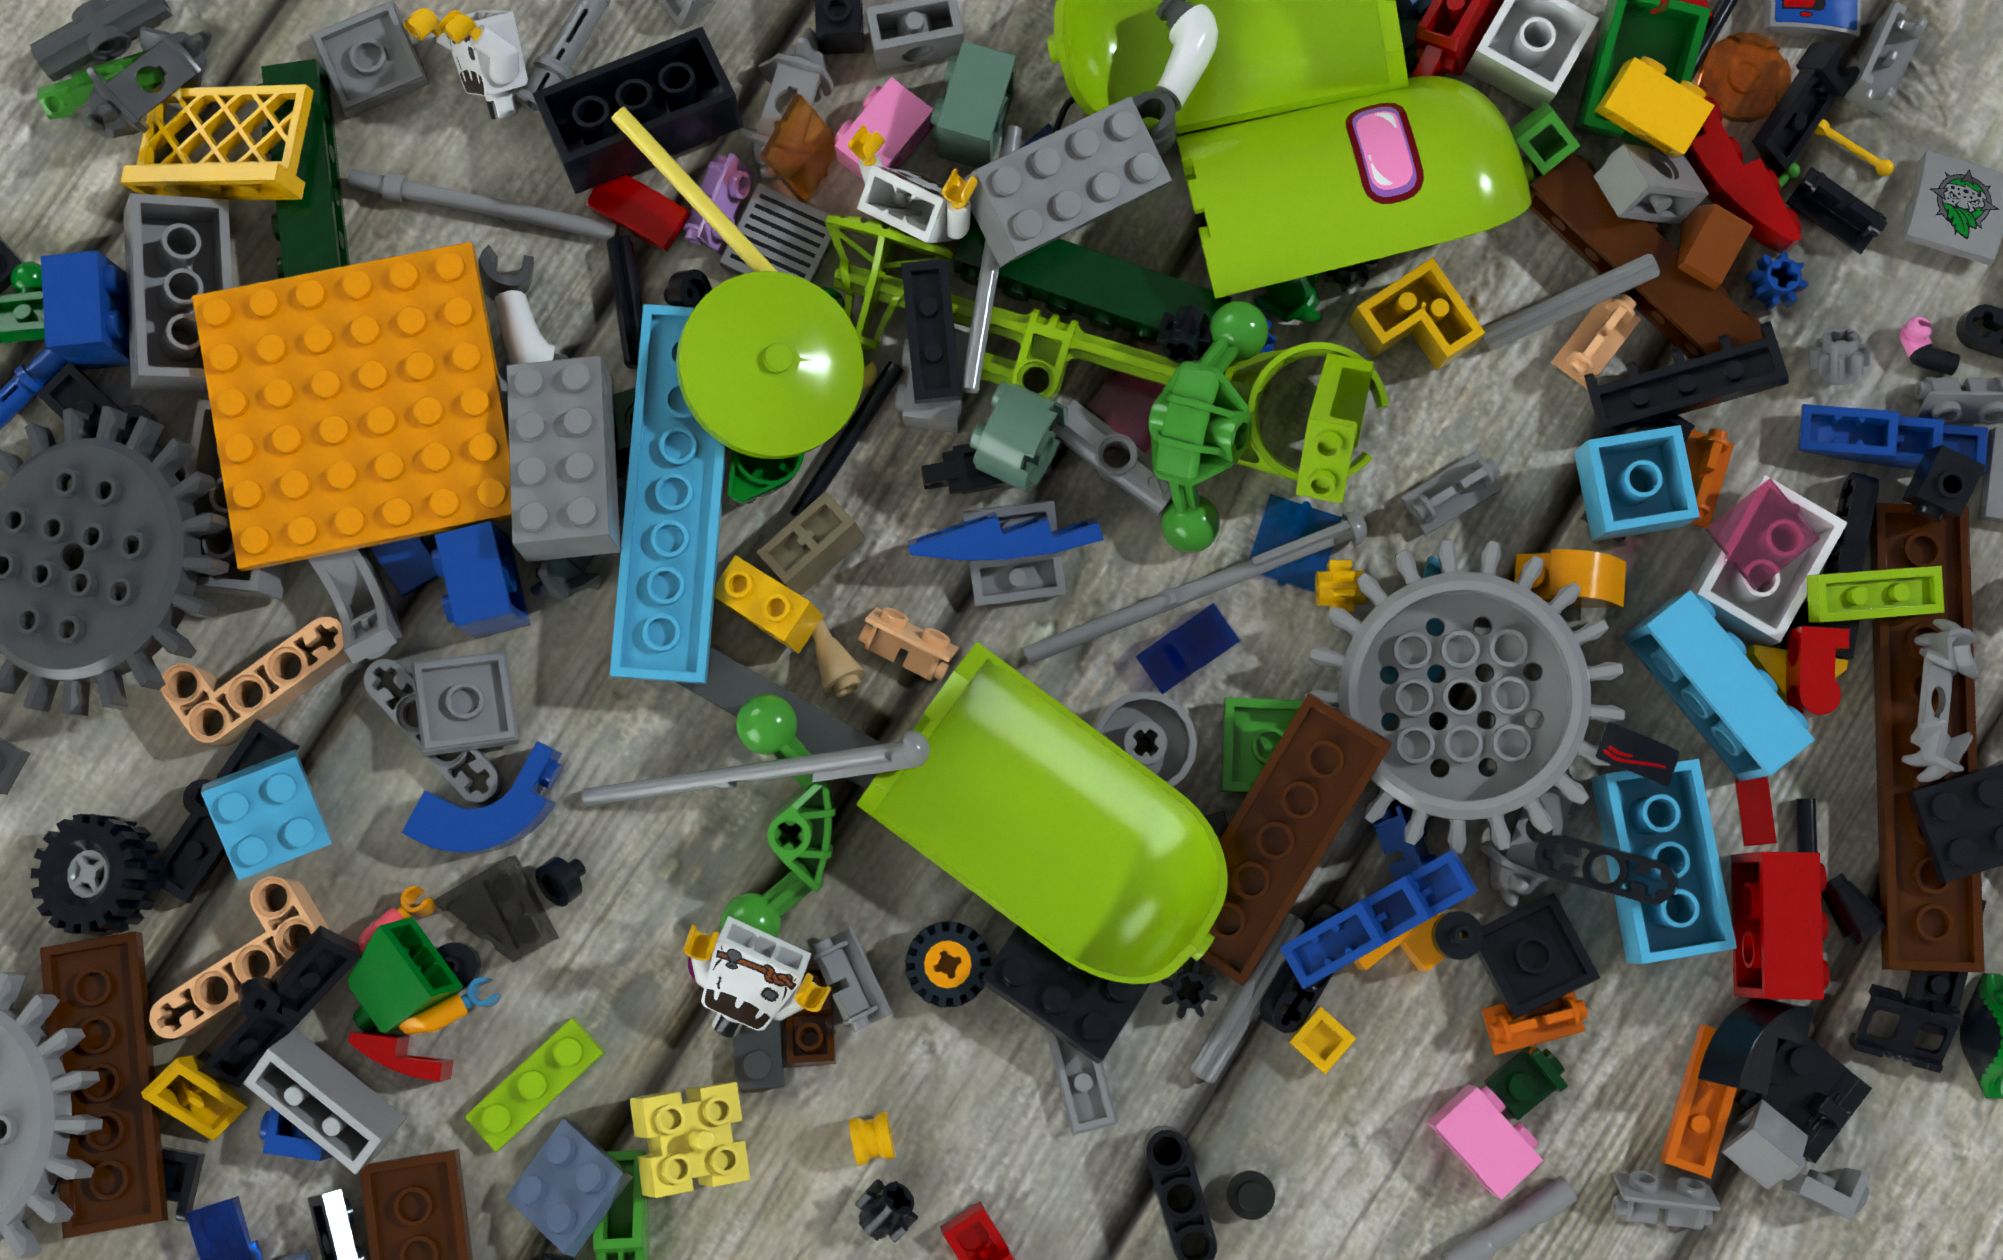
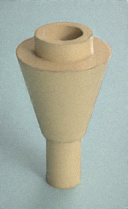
(837, 668)

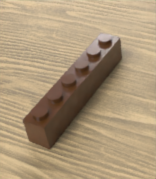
(1673, 302)

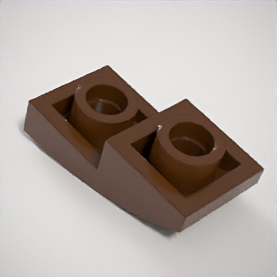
(812, 1034)

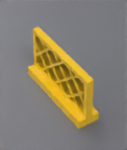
(215, 174)

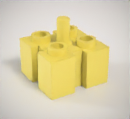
(689, 1139)

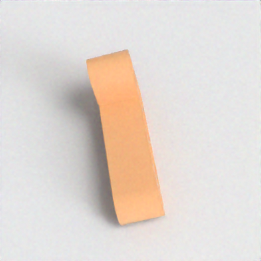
(267, 672)
(239, 966)

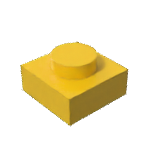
(1321, 1040)

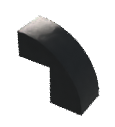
(1747, 1041)

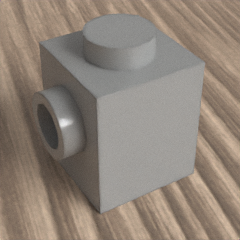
(1766, 1145)

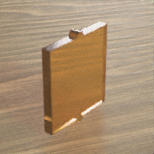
(800, 149)

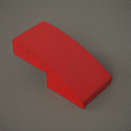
(640, 210)
(391, 1052)
(975, 1236)

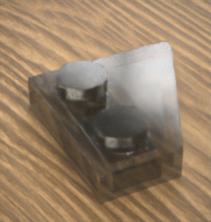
(502, 909)

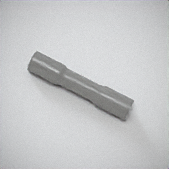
(1534, 1210)

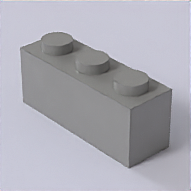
(324, 1100)

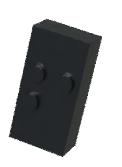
(669, 88)

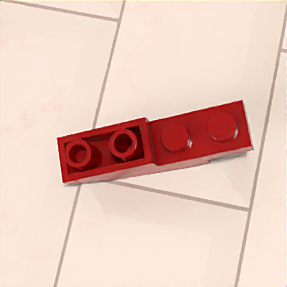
(1742, 189)

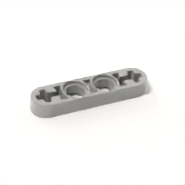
(385, 698)

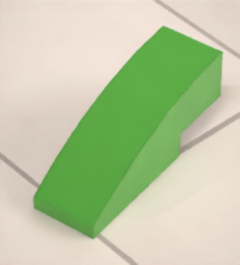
(625, 1227)

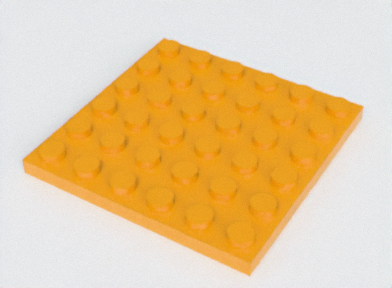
(355, 406)

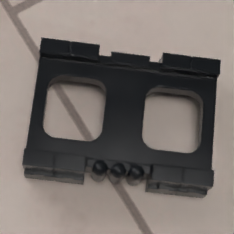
(1912, 1015)

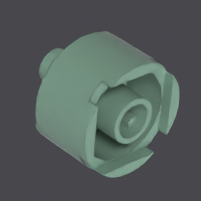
(1018, 436)

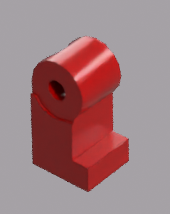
(1811, 669)

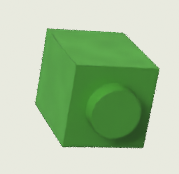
(1545, 138)

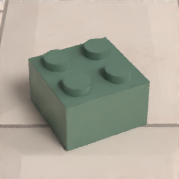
(974, 105)

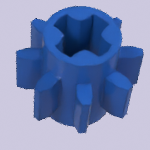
(1787, 275)

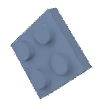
(569, 1187)

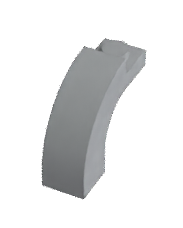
(361, 602)

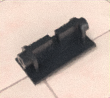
(1836, 210)

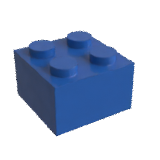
(85, 309)
(480, 580)

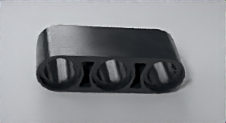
(1165, 1176)

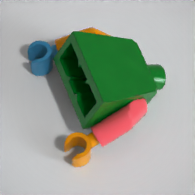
(405, 978)

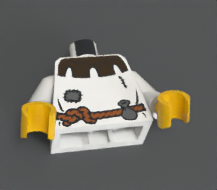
(484, 52)
(910, 199)
(751, 977)

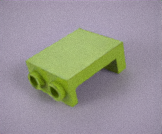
(1334, 427)

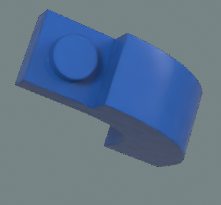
(490, 828)

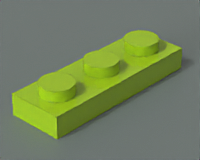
(1875, 594)
(535, 1084)

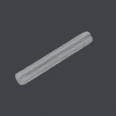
(1571, 301)
(1244, 1005)

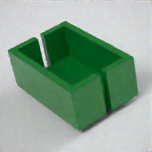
(1630, 31)

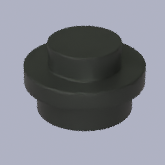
(1250, 1195)

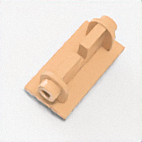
(1597, 338)
(925, 647)

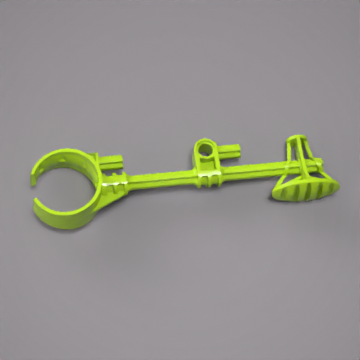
(1053, 344)

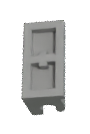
(1885, 59)

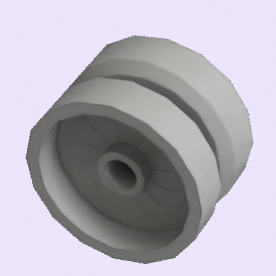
(1158, 721)

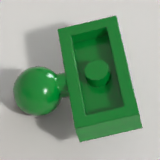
(23, 312)

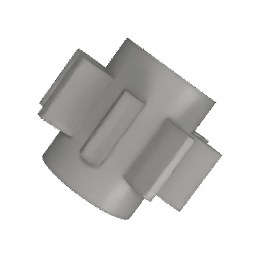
(1840, 356)

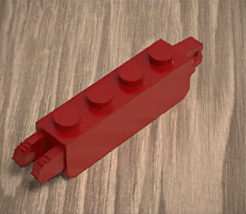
(1451, 35)

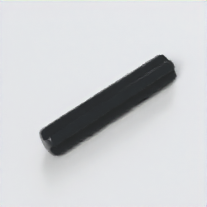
(626, 296)

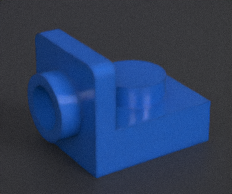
(283, 1142)

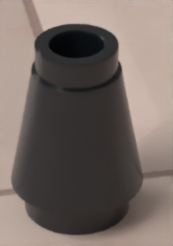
(1852, 911)

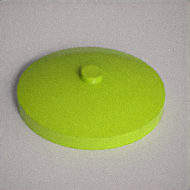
(770, 365)

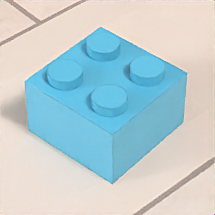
(1636, 483)
(266, 814)

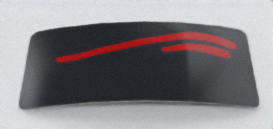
(1637, 754)

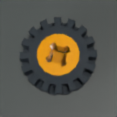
(963, 958)

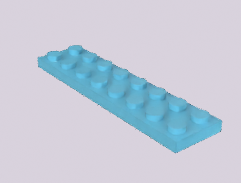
(668, 521)

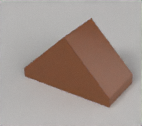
(1710, 243)

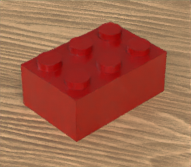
(1779, 925)

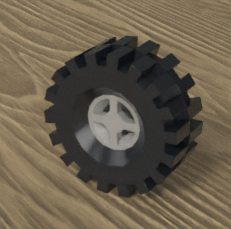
(77, 861)

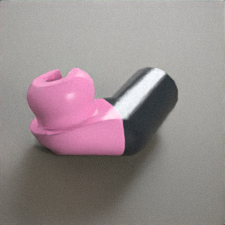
(1920, 350)

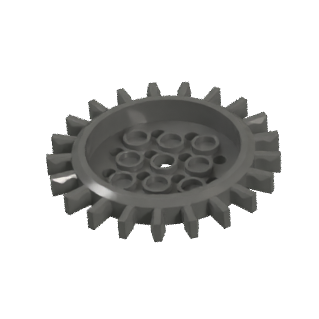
(160, 577)

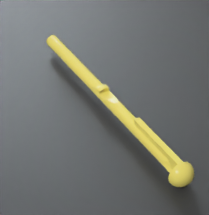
(703, 204)

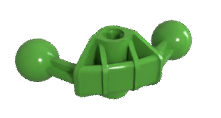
(1203, 425)
(769, 727)

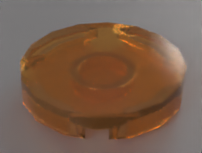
(1745, 76)

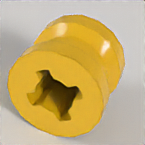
(872, 1138)

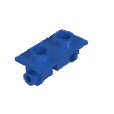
(1391, 837)

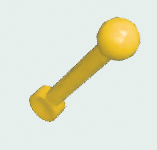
(1883, 167)

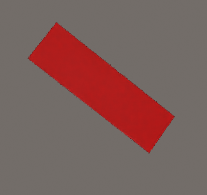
(1756, 811)

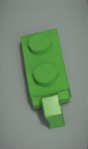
(62, 98)

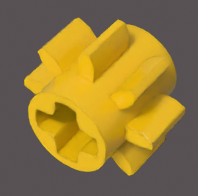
(1338, 586)

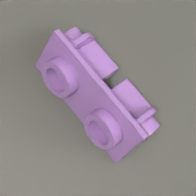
(727, 185)

